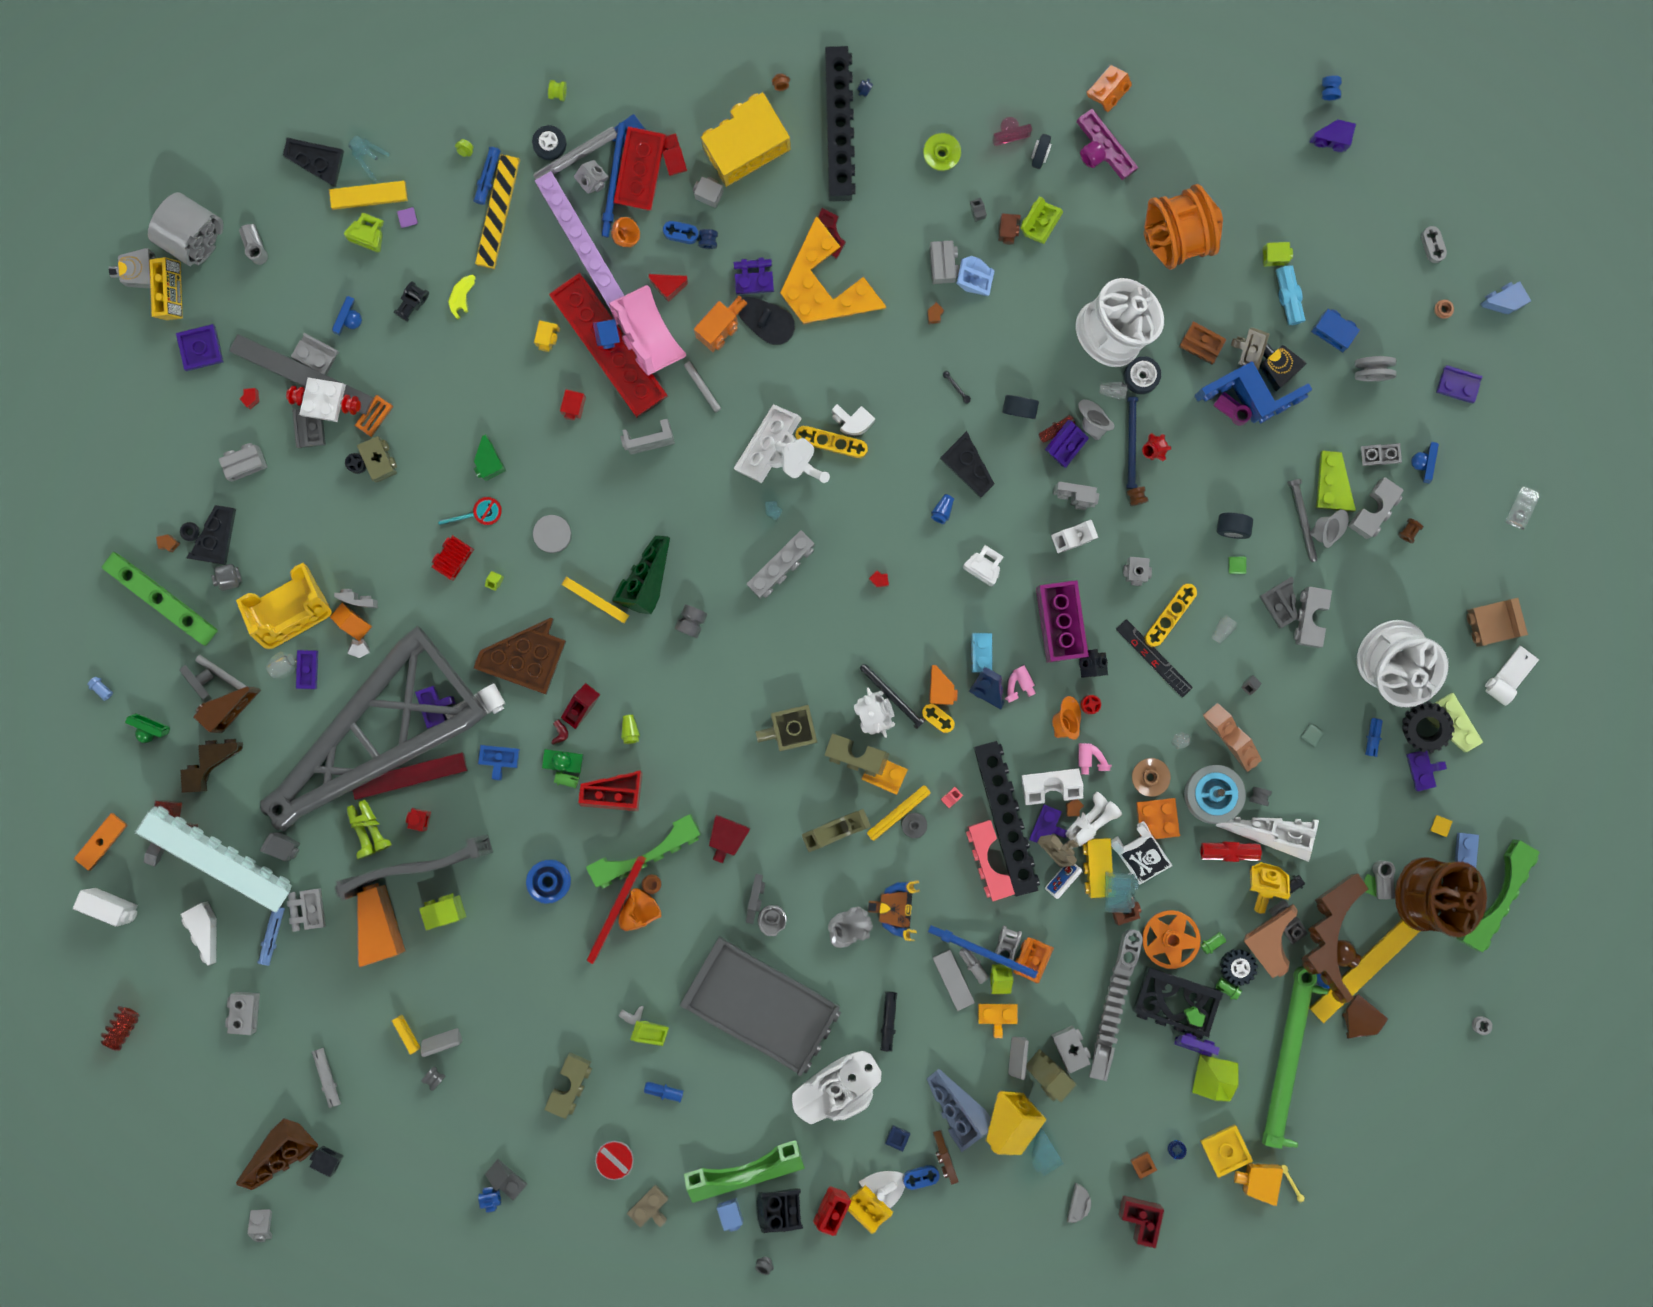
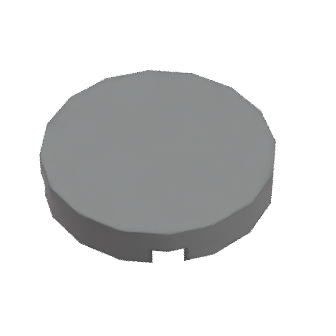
(552, 534)

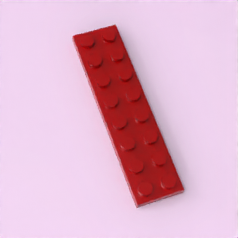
(619, 364)

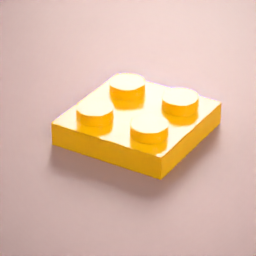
(1226, 1151)

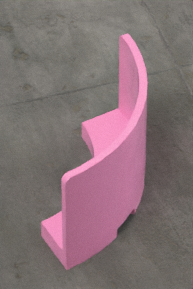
(645, 330)

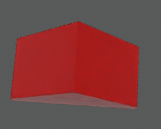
(668, 284)

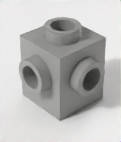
(591, 177)
(1142, 566)

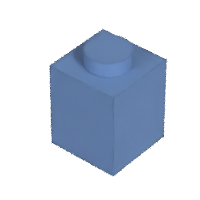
(730, 1215)

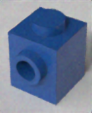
(606, 333)

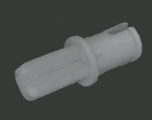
(973, 965)

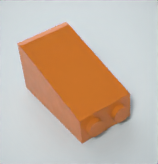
(377, 926)

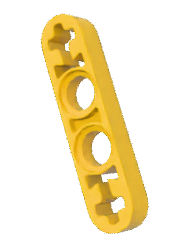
(832, 438)
(595, 600)
(1172, 616)

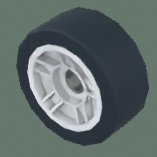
(1149, 368)

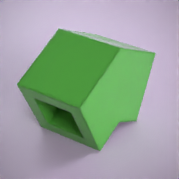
(1194, 1016)

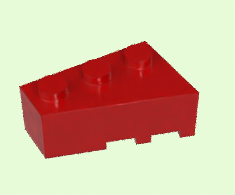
(613, 793)

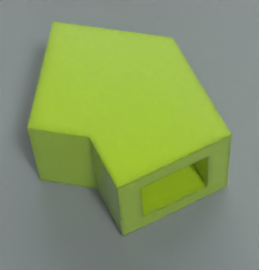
(494, 580)

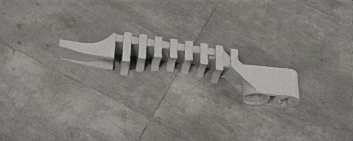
(1112, 1008)

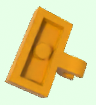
(997, 1015)

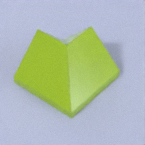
(1216, 1078)

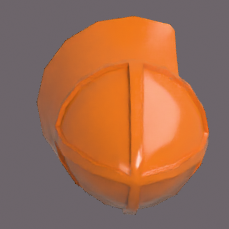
(638, 911)

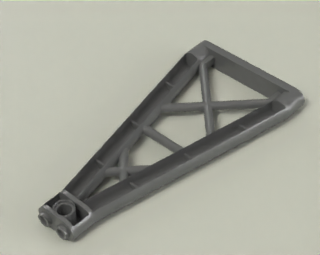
(325, 747)

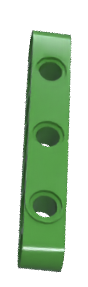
(149, 590)

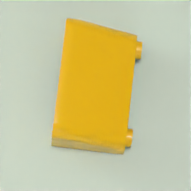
(284, 610)

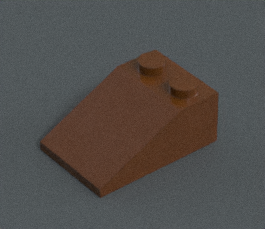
(222, 711)

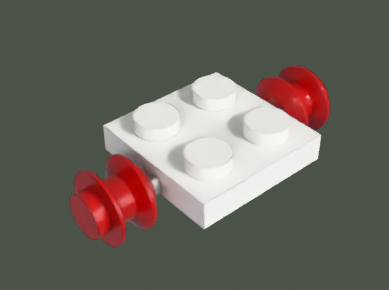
(323, 400)

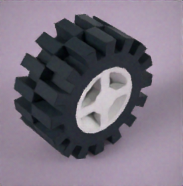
(1245, 970)

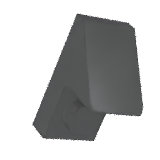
(505, 1179)

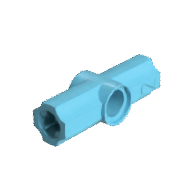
(1290, 295)

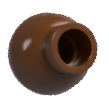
(1347, 955)

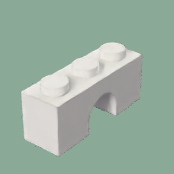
(1066, 782)

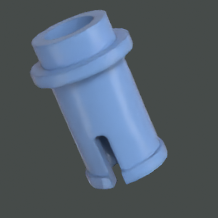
(96, 685)

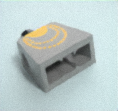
(133, 268)

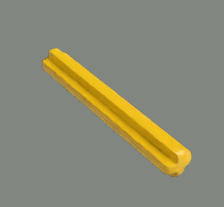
(898, 813)

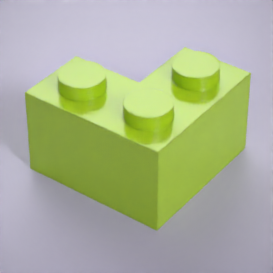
(443, 912)

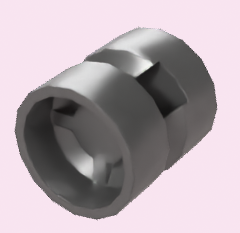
(691, 621)

